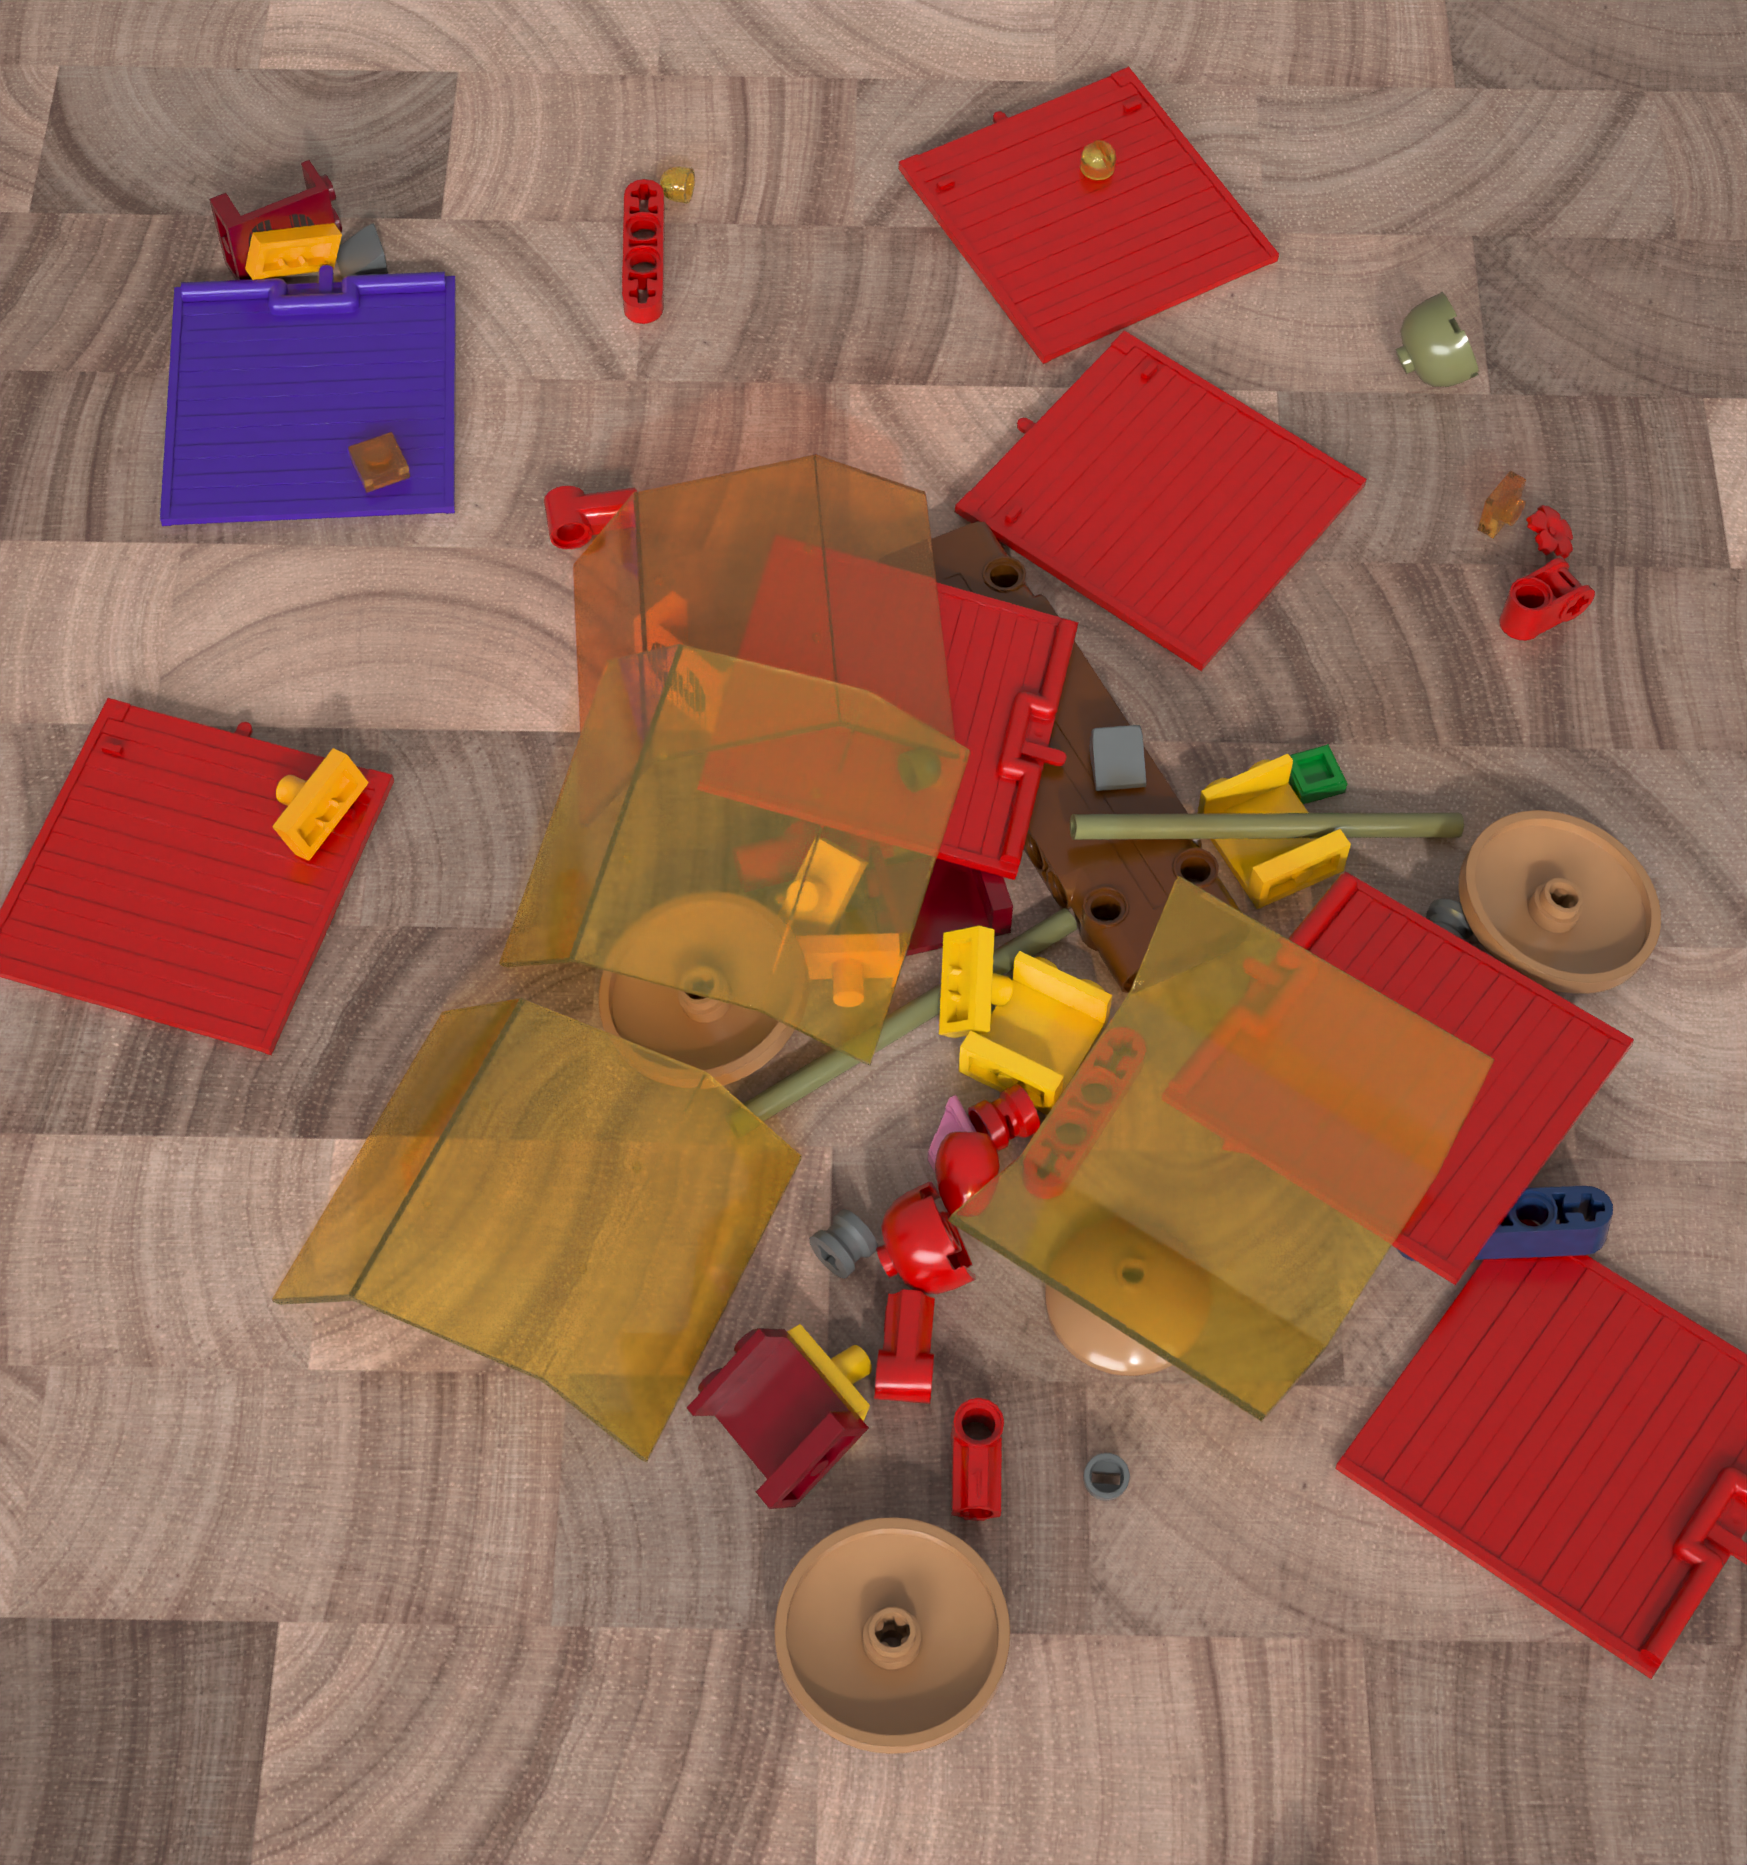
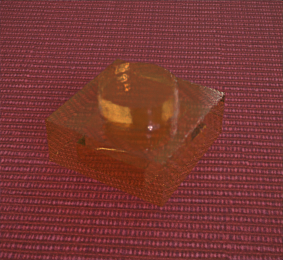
(379, 462)
(1503, 505)

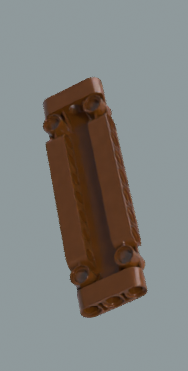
(1093, 877)

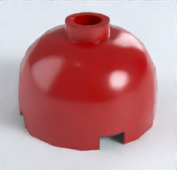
(923, 1244)

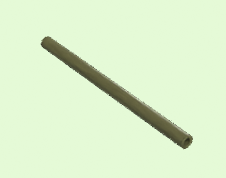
(1264, 825)
(903, 1020)

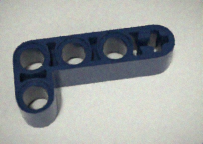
(1544, 1205)

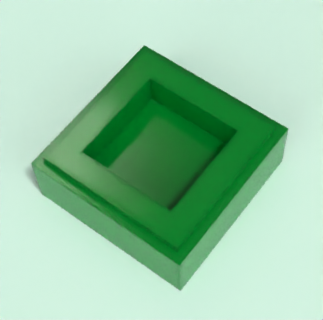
(1316, 775)

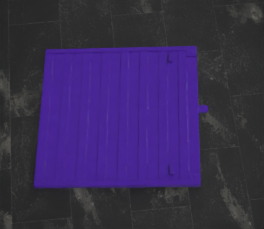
(291, 375)

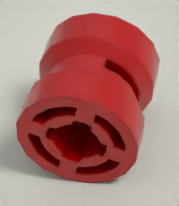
(1006, 1117)

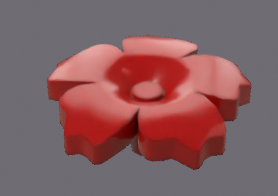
(1552, 532)

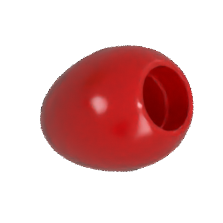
(964, 1167)

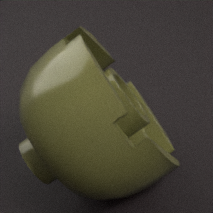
(1436, 345)

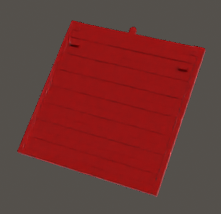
(1081, 252)
(1161, 498)
(1004, 697)
(170, 884)
(1542, 1046)
(1572, 1447)

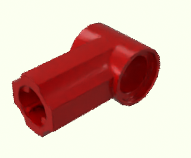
(578, 516)
(905, 1361)
(977, 1463)

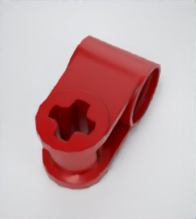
(1544, 601)

